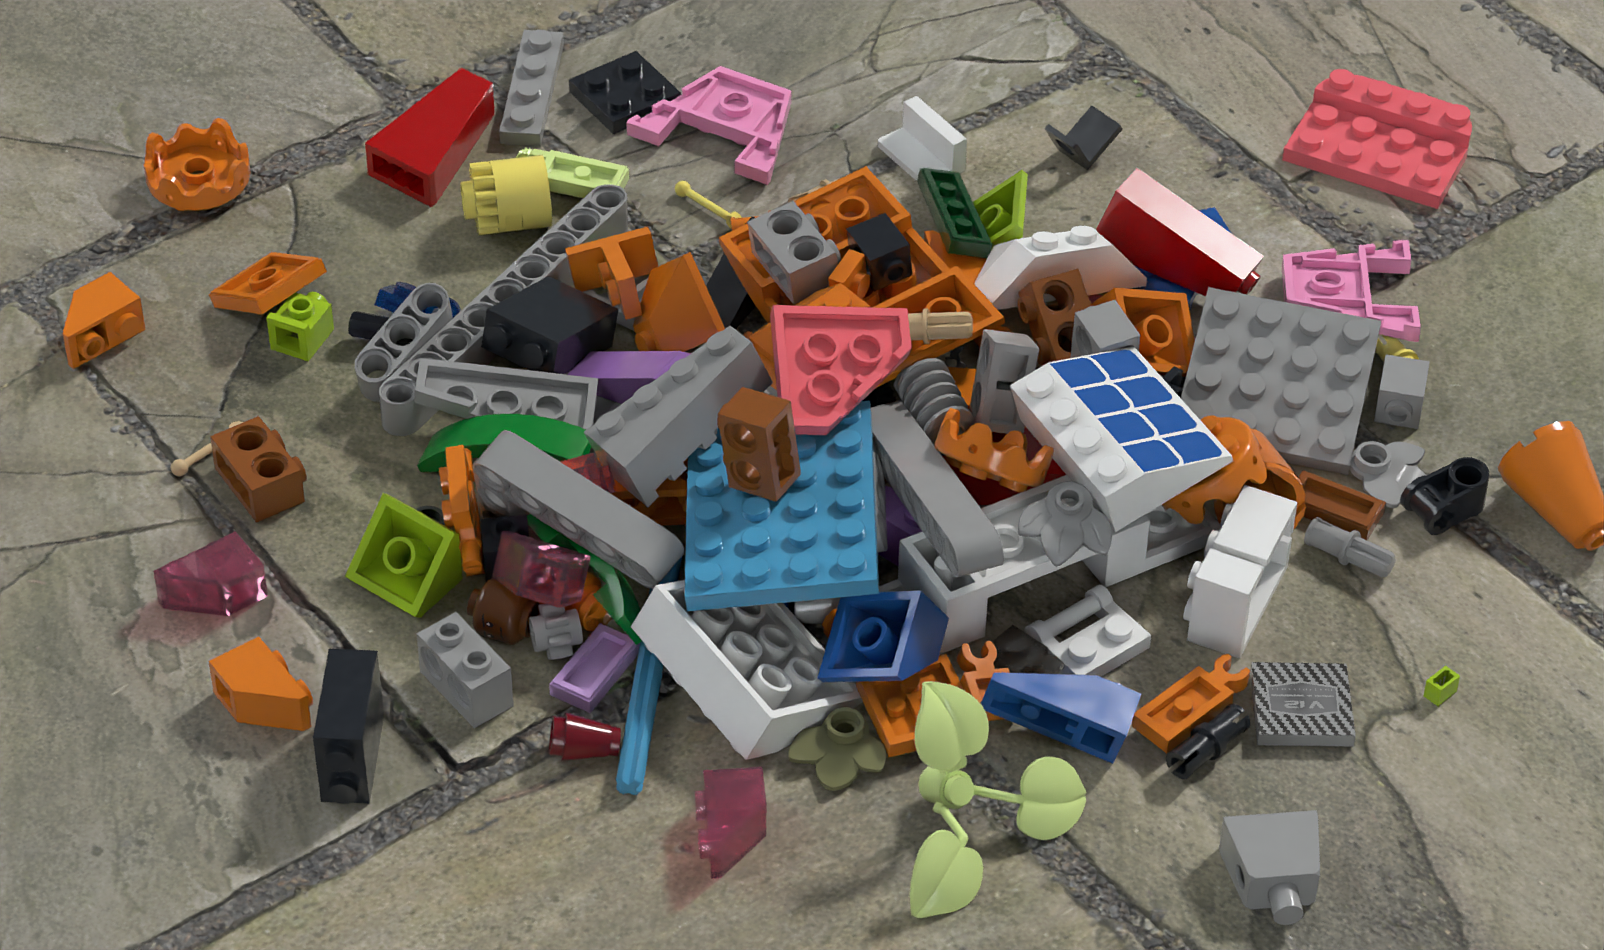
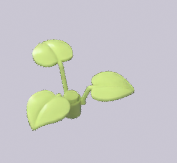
(946, 731)

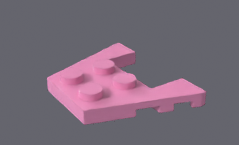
(730, 107)
(1342, 285)

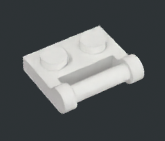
(1097, 647)

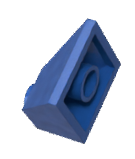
(883, 637)

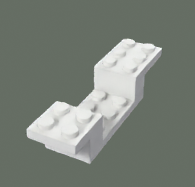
(1133, 550)

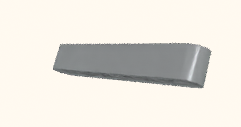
(933, 493)

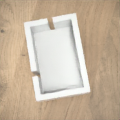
(1239, 571)

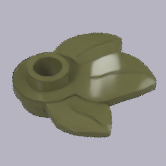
(839, 749)

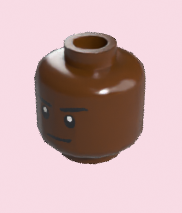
(501, 613)

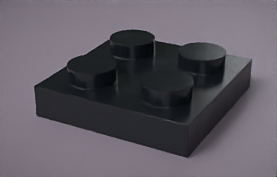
(621, 90)

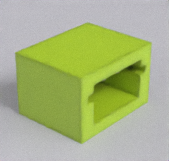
(1441, 686)

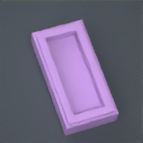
(594, 668)

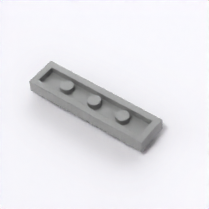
(531, 88)

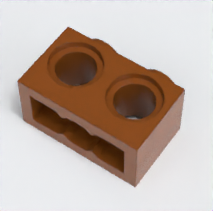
(1046, 323)
(759, 443)
(258, 468)

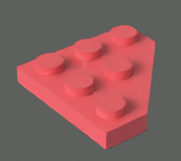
(834, 358)

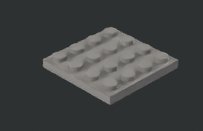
(1285, 373)

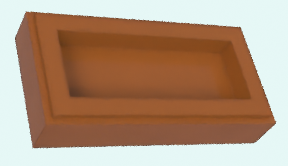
(1341, 505)

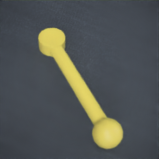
(683, 189)

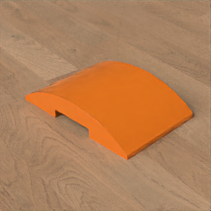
(931, 285)

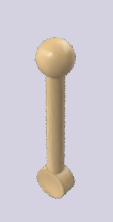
(180, 467)

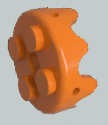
(192, 150)
(999, 461)
(1228, 481)

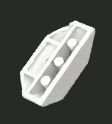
(1048, 254)

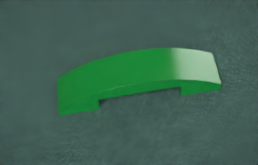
(476, 433)
(615, 595)

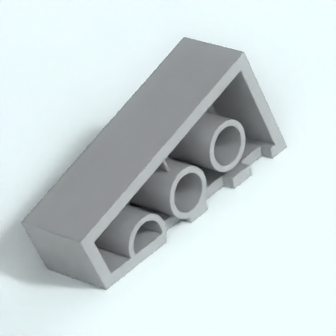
(675, 414)

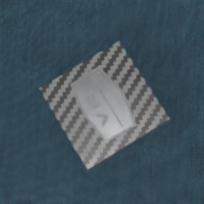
(1302, 704)

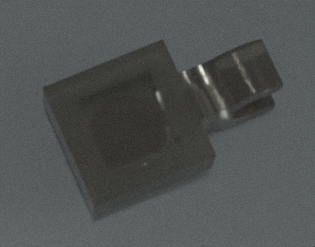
(1024, 654)

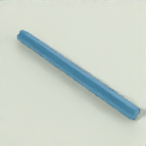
(641, 713)

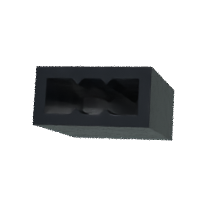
(549, 327)
(348, 726)

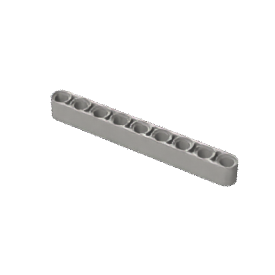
(460, 340)

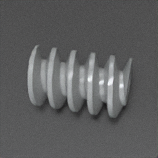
(928, 394)

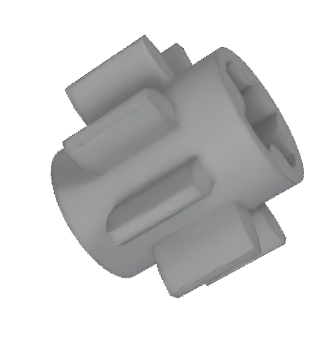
(555, 631)

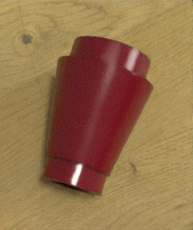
(582, 738)

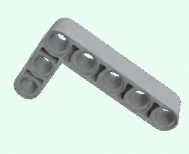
(523, 480)

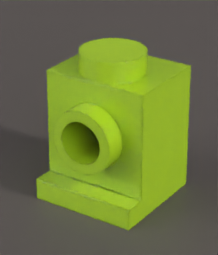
(308, 317)

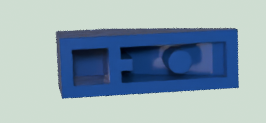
(1066, 707)

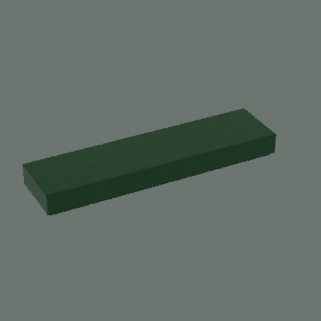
(954, 213)

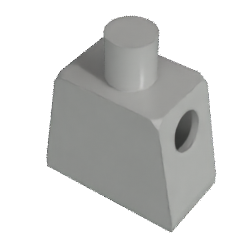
(1273, 861)

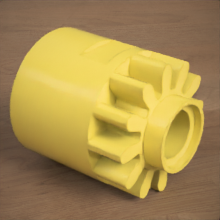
(508, 195)

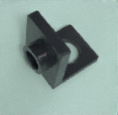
(1087, 137)

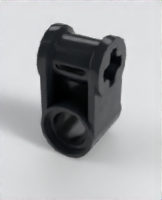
(1450, 494)

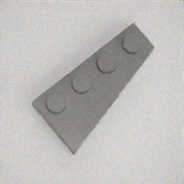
(485, 390)

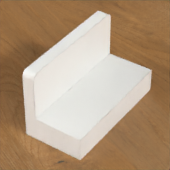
(924, 141)

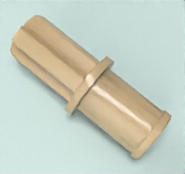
(943, 325)

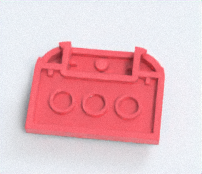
(1382, 137)

